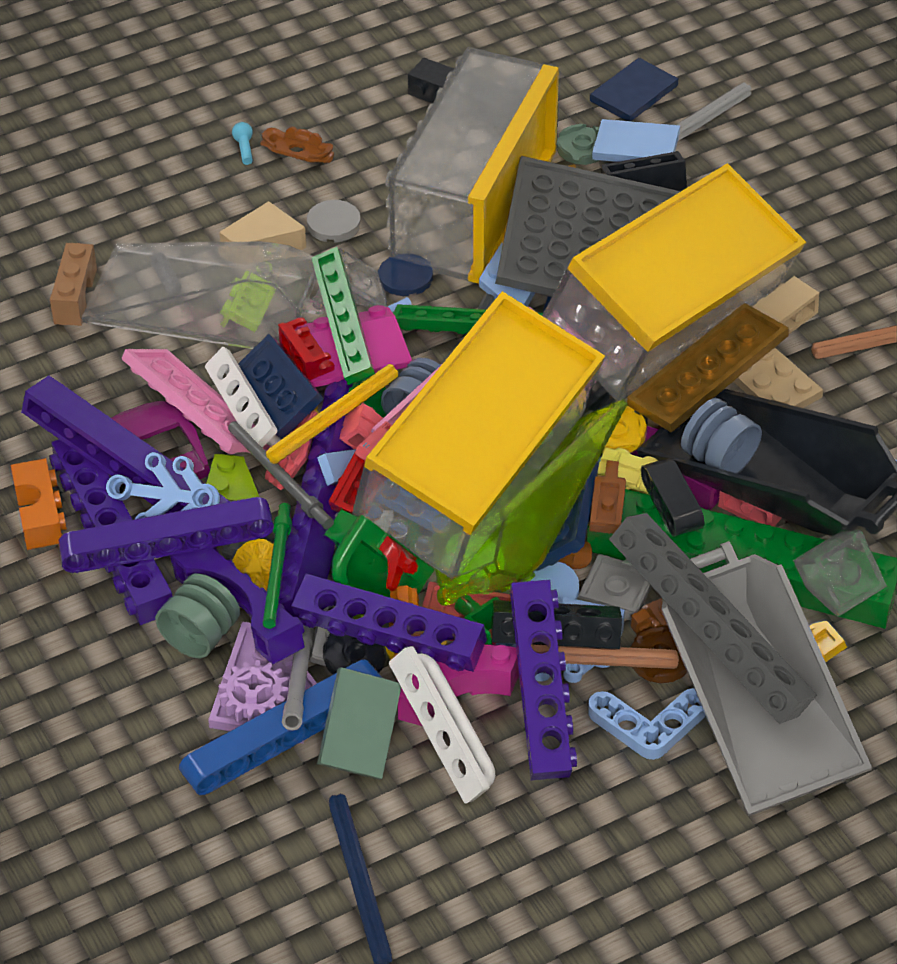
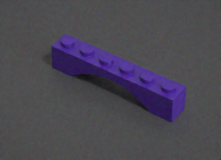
(271, 643)

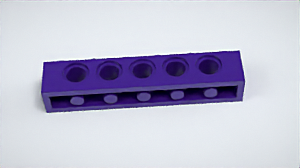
(319, 593)
(542, 761)

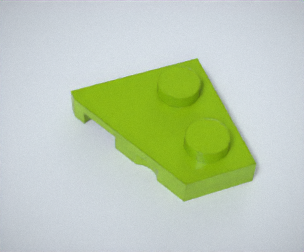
(231, 477)

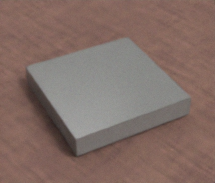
(615, 585)

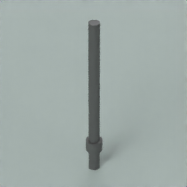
(309, 504)

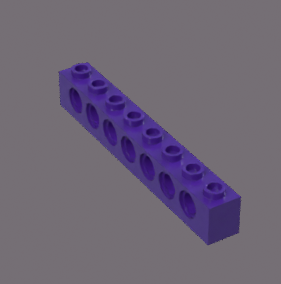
(138, 581)

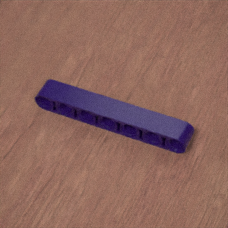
(165, 535)

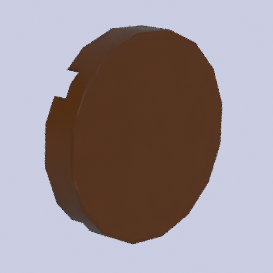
(658, 639)

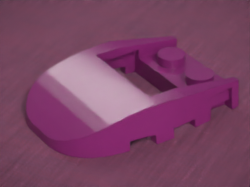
(160, 417)

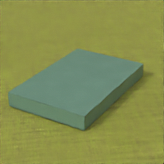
(359, 723)

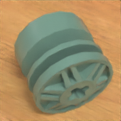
(197, 616)

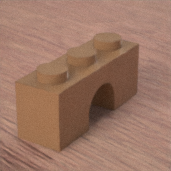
(74, 275)

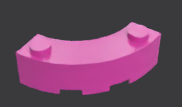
(493, 674)

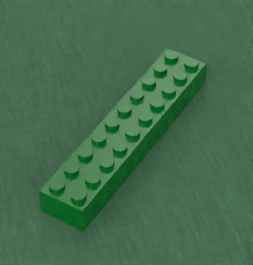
(763, 540)

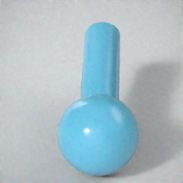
(242, 133)

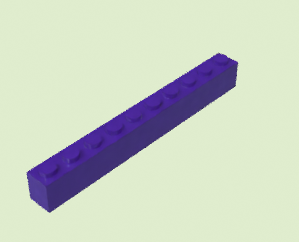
(307, 546)

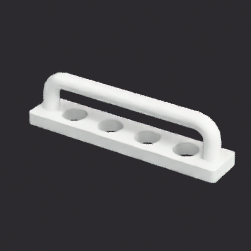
(224, 362)
(475, 781)

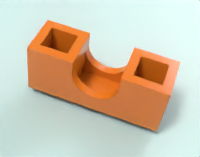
(34, 486)

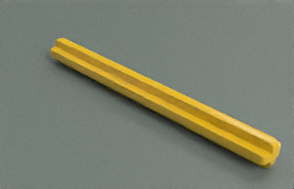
(331, 414)

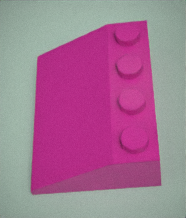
(381, 335)

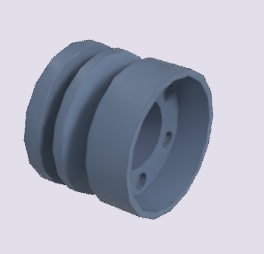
(408, 380)
(721, 436)

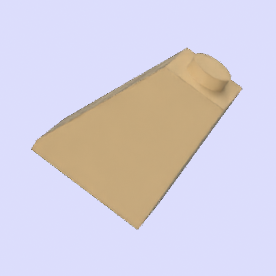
(266, 225)

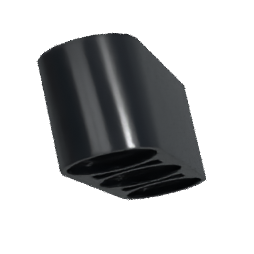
(672, 497)

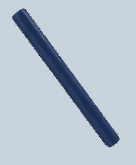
(360, 880)

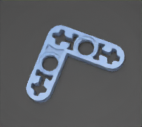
(645, 729)

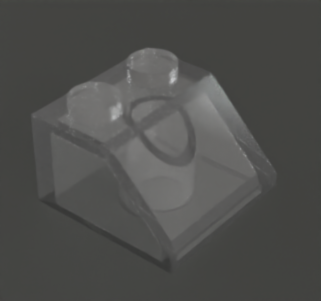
(841, 571)

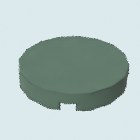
(577, 143)

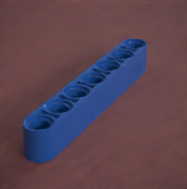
(260, 738)

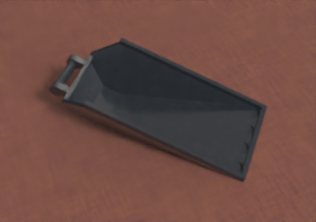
(806, 467)

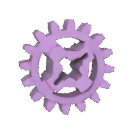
(252, 690)

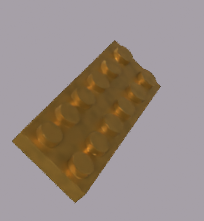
(707, 367)

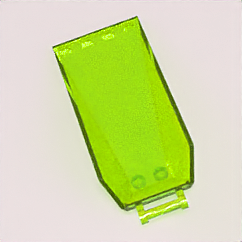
(535, 513)

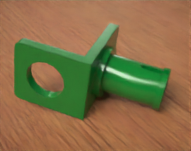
(477, 613)

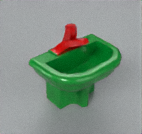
(372, 558)

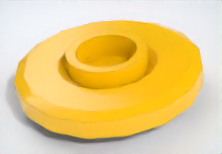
(255, 561)

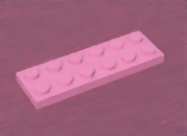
(188, 393)

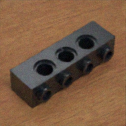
(581, 625)

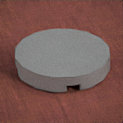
(333, 220)

